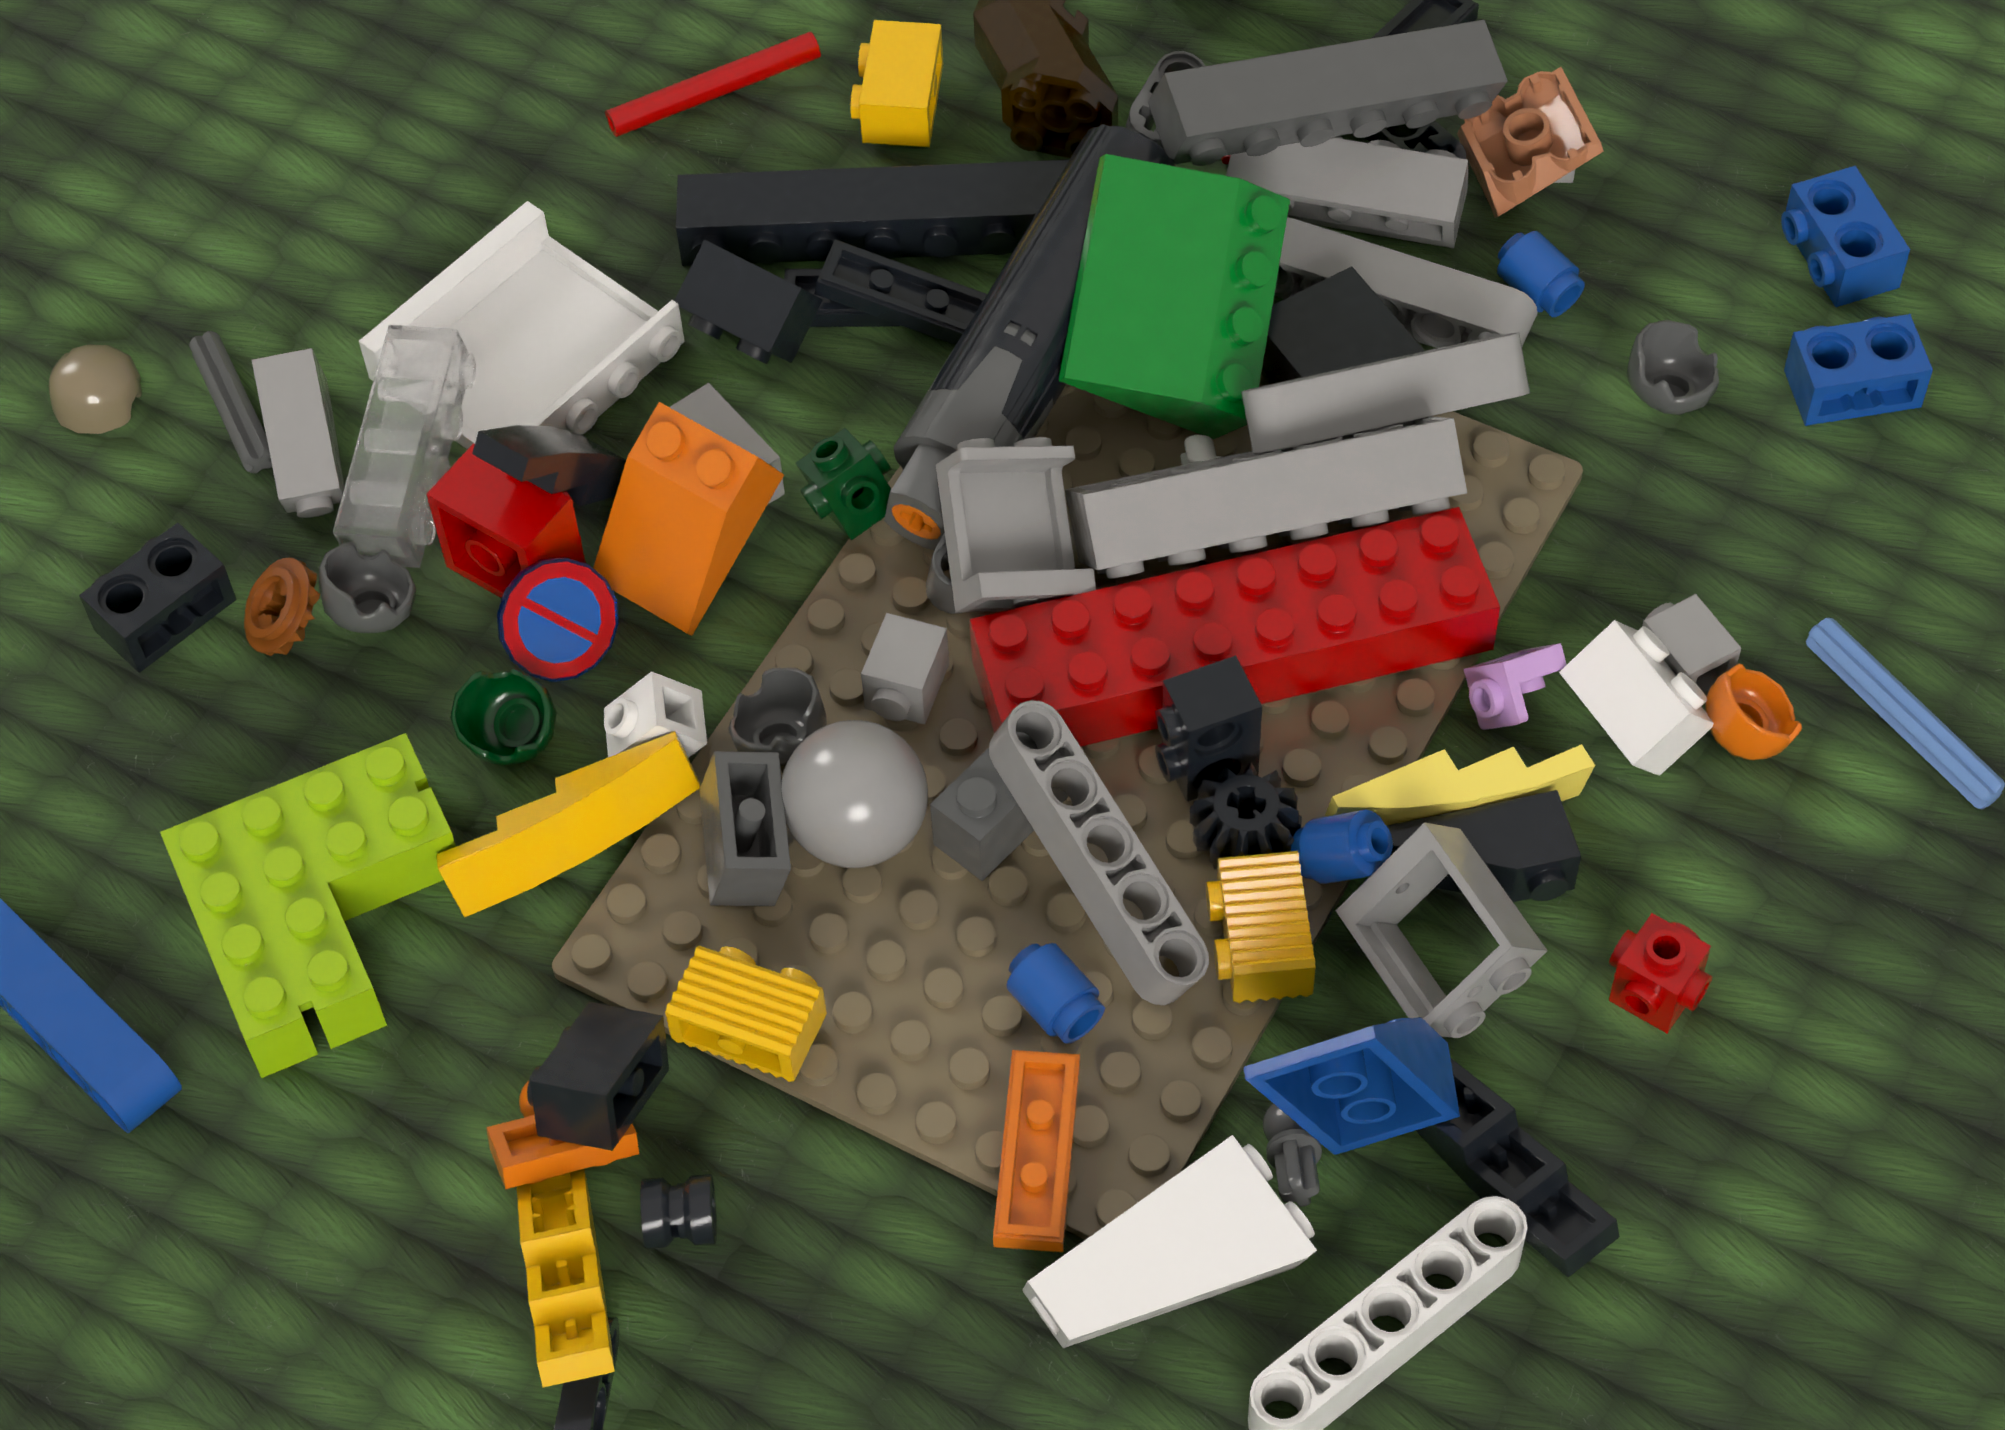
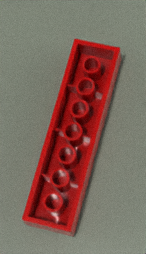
(1289, 614)

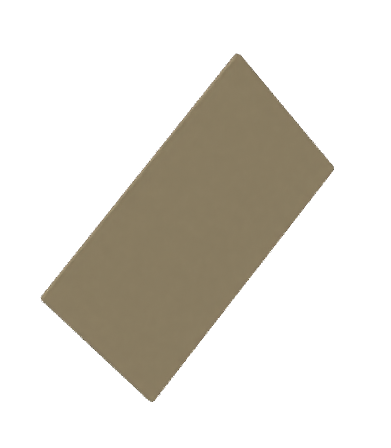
(924, 948)

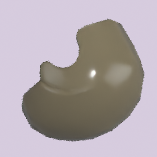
(94, 388)

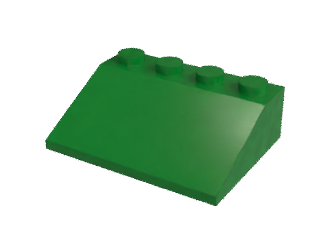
(1175, 292)

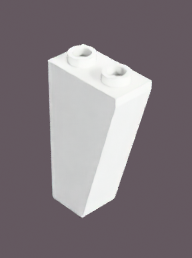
(1177, 1246)

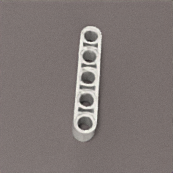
(1399, 1294)

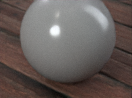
(854, 793)

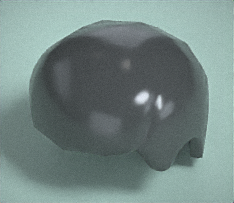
(1671, 368)
(365, 591)
(778, 714)

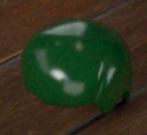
(503, 716)

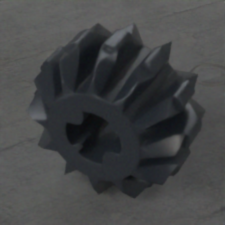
(1244, 815)

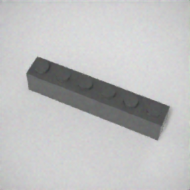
(1326, 93)

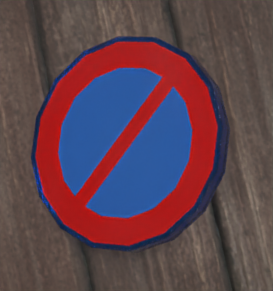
(557, 619)

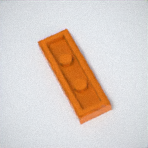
(1037, 1151)

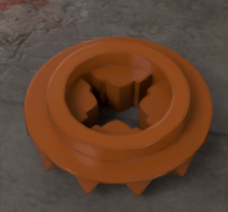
(281, 590)

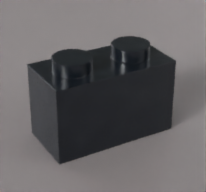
(748, 302)
(599, 1076)

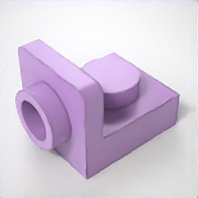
(1499, 684)

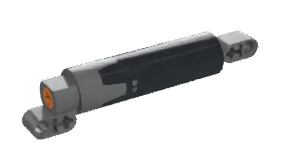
(1012, 352)

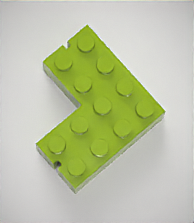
(283, 876)

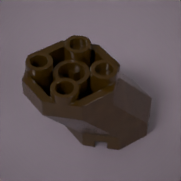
(1044, 73)

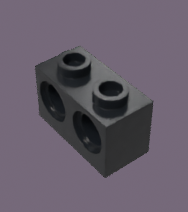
(158, 597)
(1207, 723)

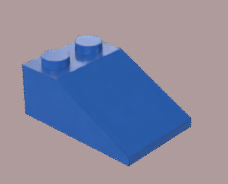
(1363, 1084)

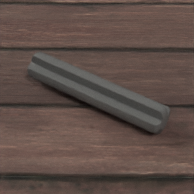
(231, 401)

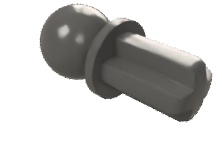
(1293, 1156)

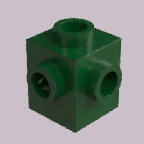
(846, 482)

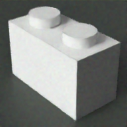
(1638, 696)

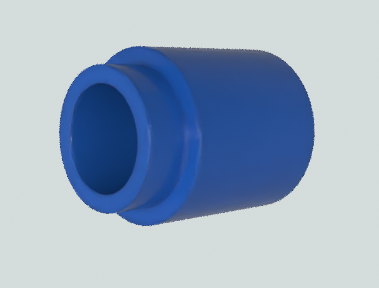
(1540, 272)
(1342, 846)
(1054, 992)

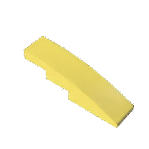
(1438, 787)

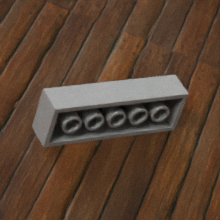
(1253, 495)

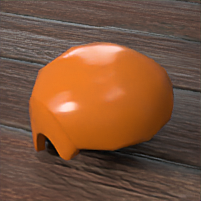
(1750, 714)

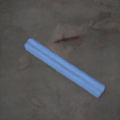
(1905, 713)

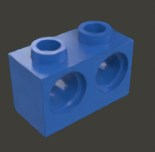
(1845, 236)
(1857, 369)

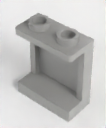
(1008, 525)

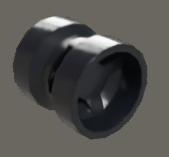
(678, 1211)

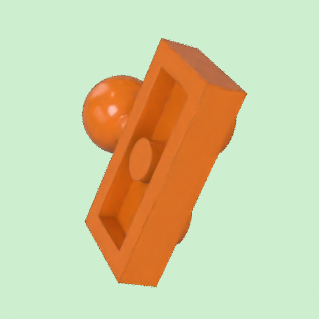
(532, 1159)

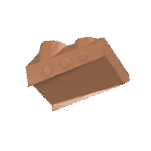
(1528, 140)

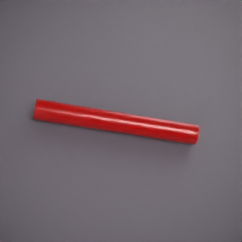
(712, 84)

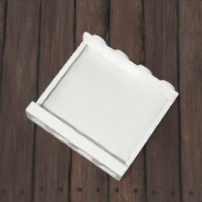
(544, 329)

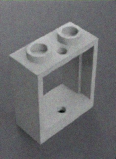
(1398, 887)

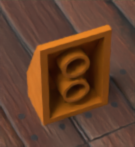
(681, 517)

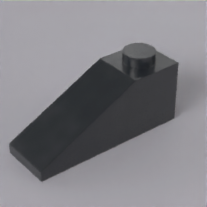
(1519, 840)

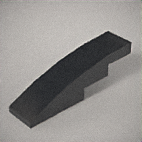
(553, 460)
(1506, 1162)

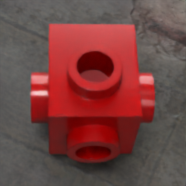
(1659, 972)

